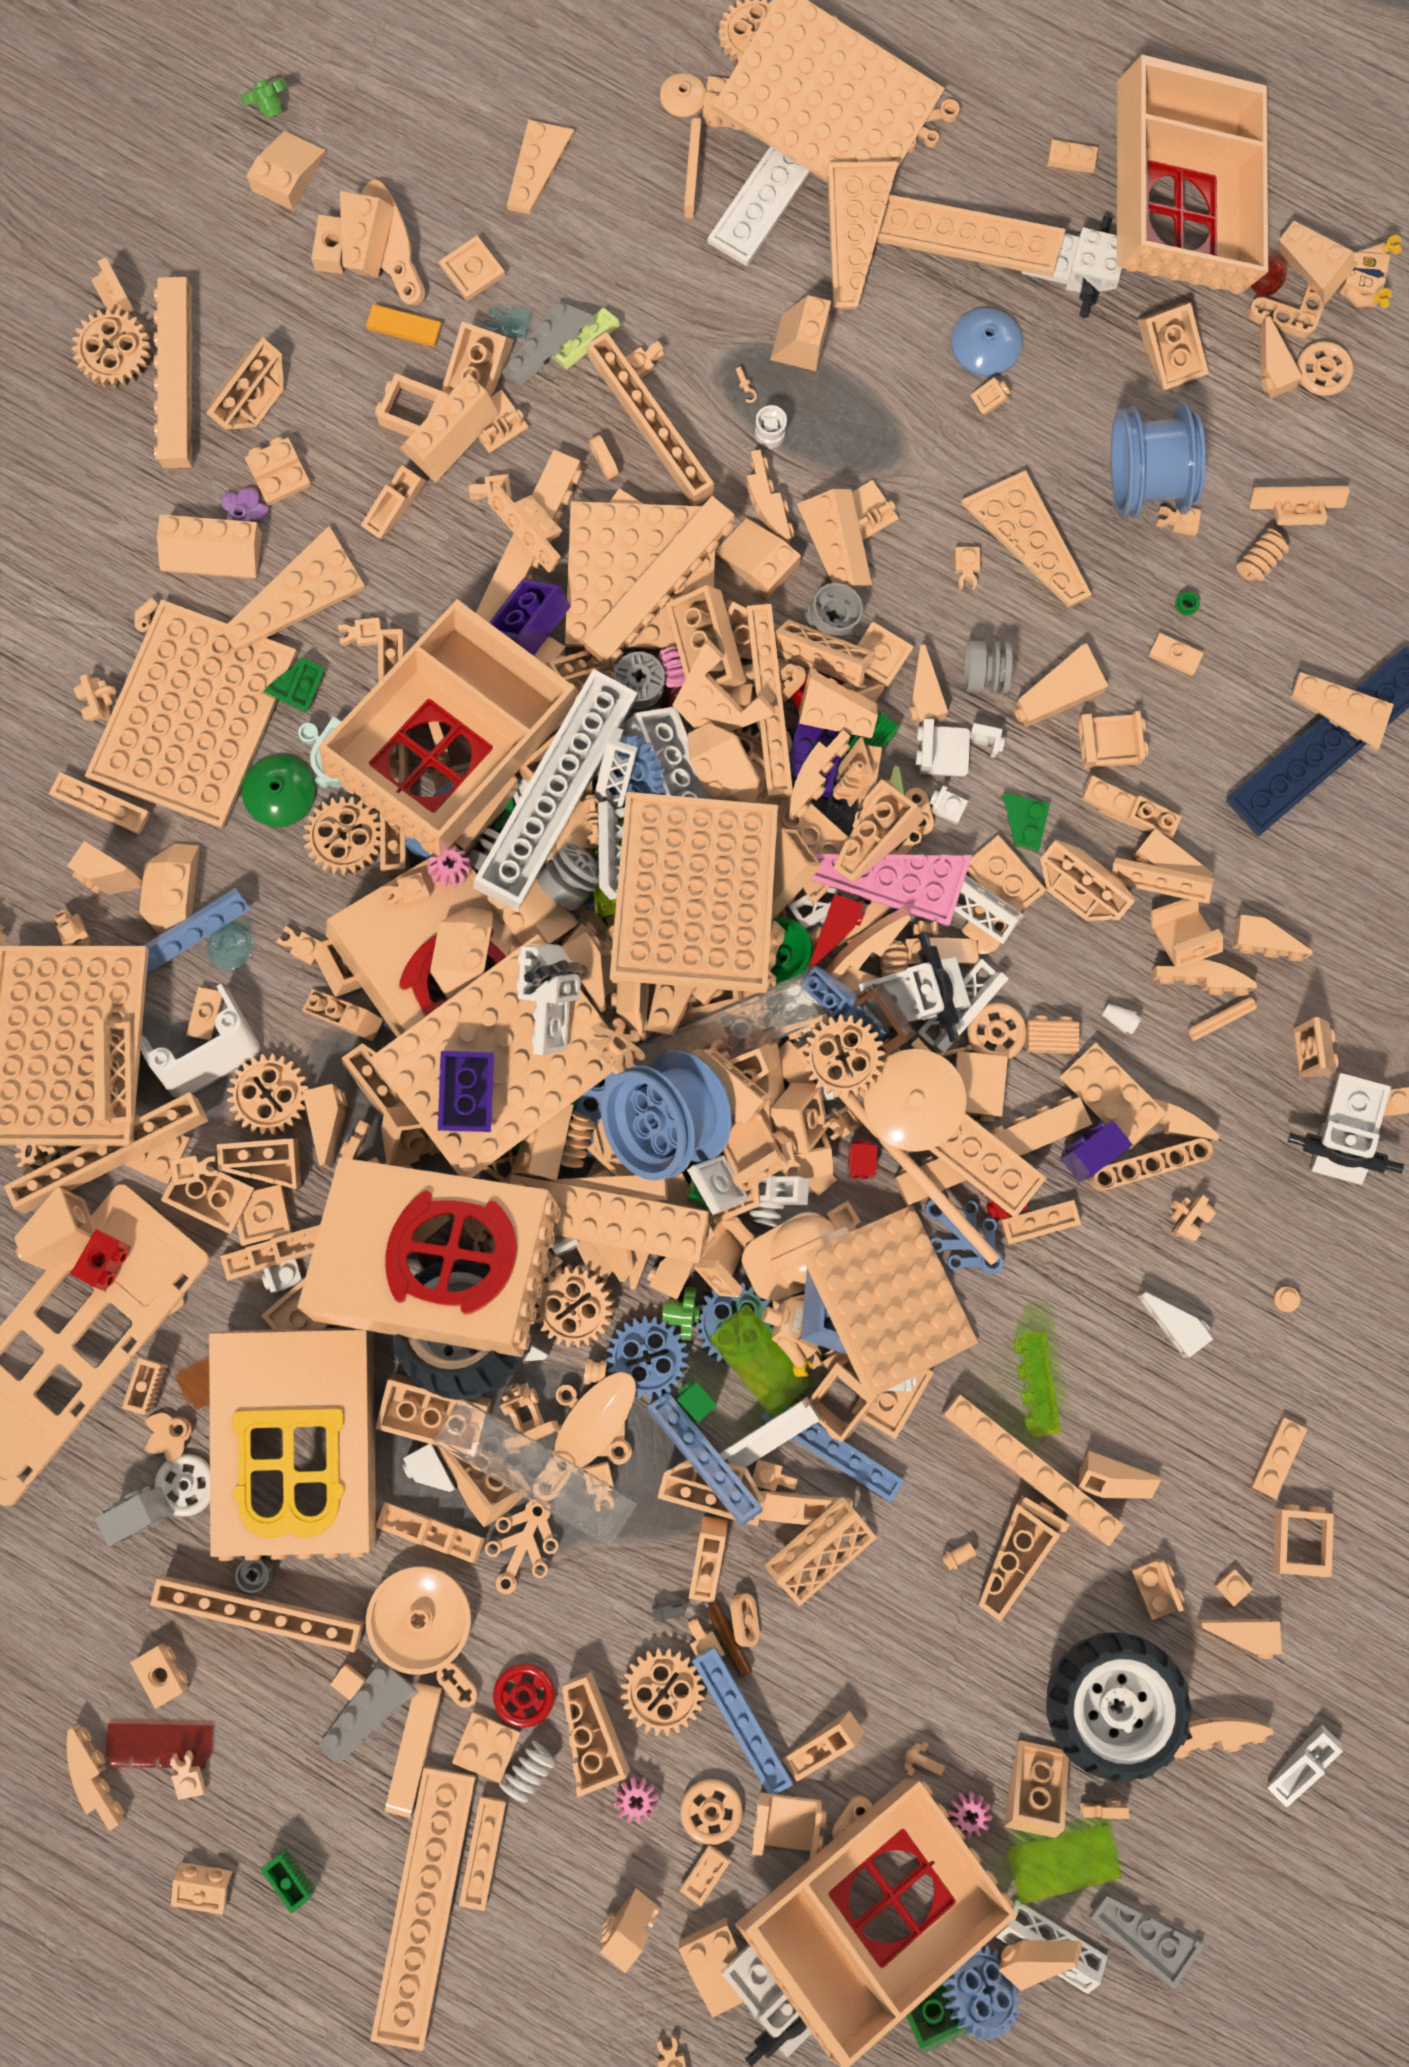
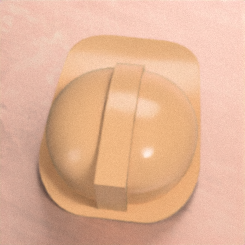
(775, 1258)

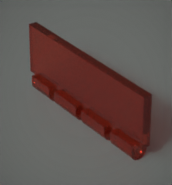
(151, 1741)

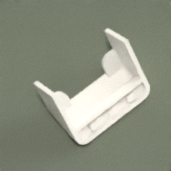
(209, 1061)

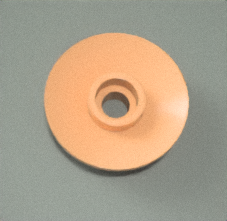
(682, 103)

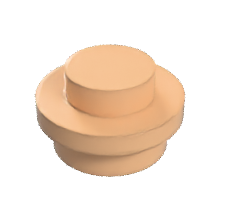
(1286, 1299)

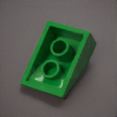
(932, 2021)

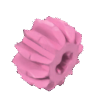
(672, 667)
(443, 873)
(976, 1807)
(635, 1809)

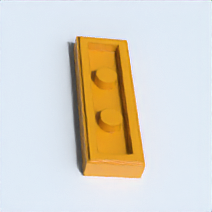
(403, 325)

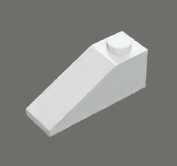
(1182, 1329)

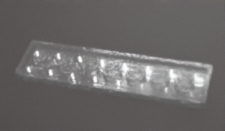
(740, 1024)
(535, 1471)

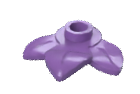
(244, 504)

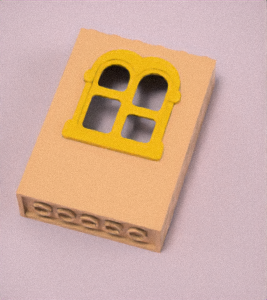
(291, 1383)

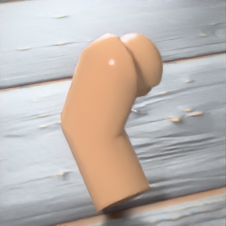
(143, 615)

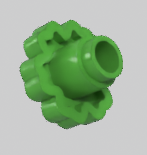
(266, 96)
(682, 1313)

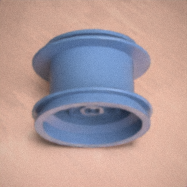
(1157, 460)
(666, 1115)

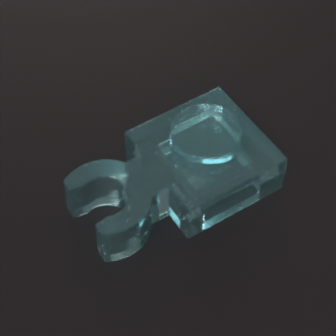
(513, 322)

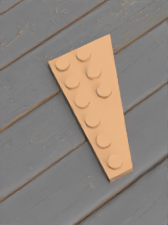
(1023, 525)

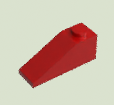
(838, 924)

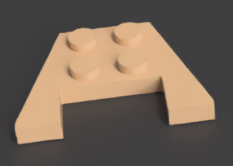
(705, 701)

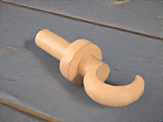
(745, 385)

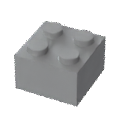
(133, 1515)

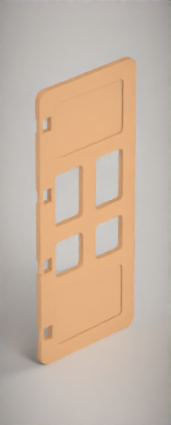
(141, 1291)

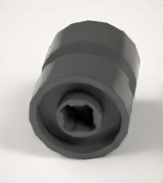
(255, 1574)

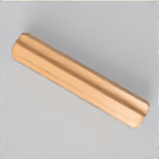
(1222, 1018)

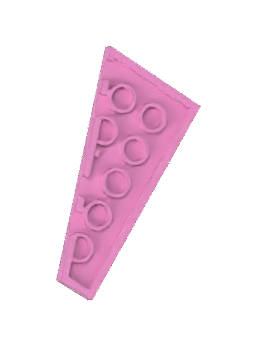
(920, 883)

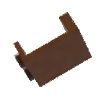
(893, 1013)

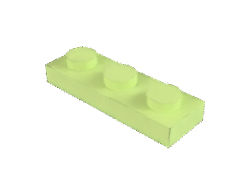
(576, 349)

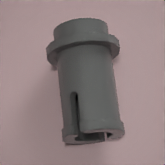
(668, 1610)

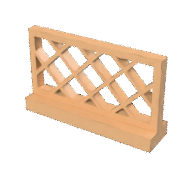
(812, 1544)

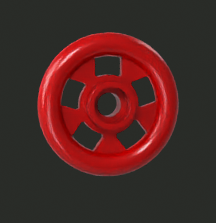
(542, 1706)

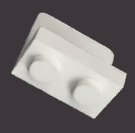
(942, 750)

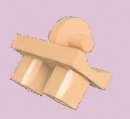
(98, 697)
(71, 929)
(1185, 1226)

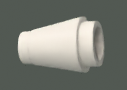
(1122, 1018)

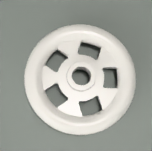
(201, 1469)

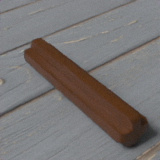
(728, 1639)

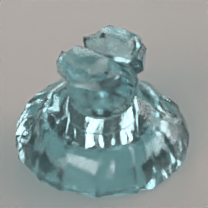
(235, 952)

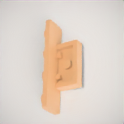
(1299, 504)
(529, 524)

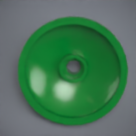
(279, 806)
(796, 948)

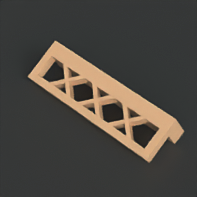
(821, 654)
(104, 1070)

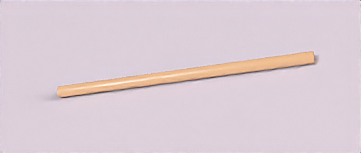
(924, 1182)

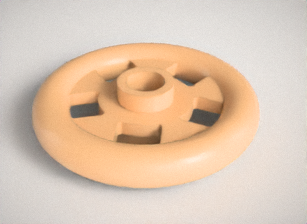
(1330, 350)
(1005, 1013)
(689, 1808)

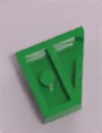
(296, 685)
(1026, 820)

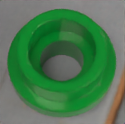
(1192, 599)

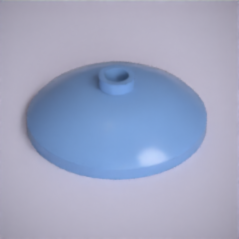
(982, 353)

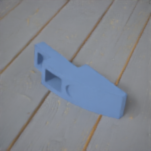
(839, 1000)

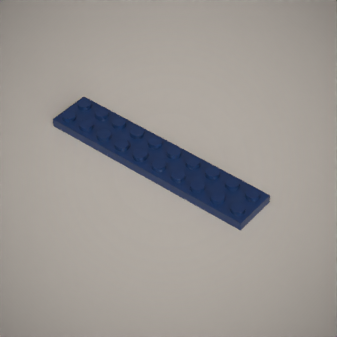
(1315, 754)

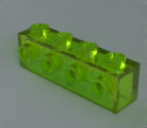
(1038, 1383)

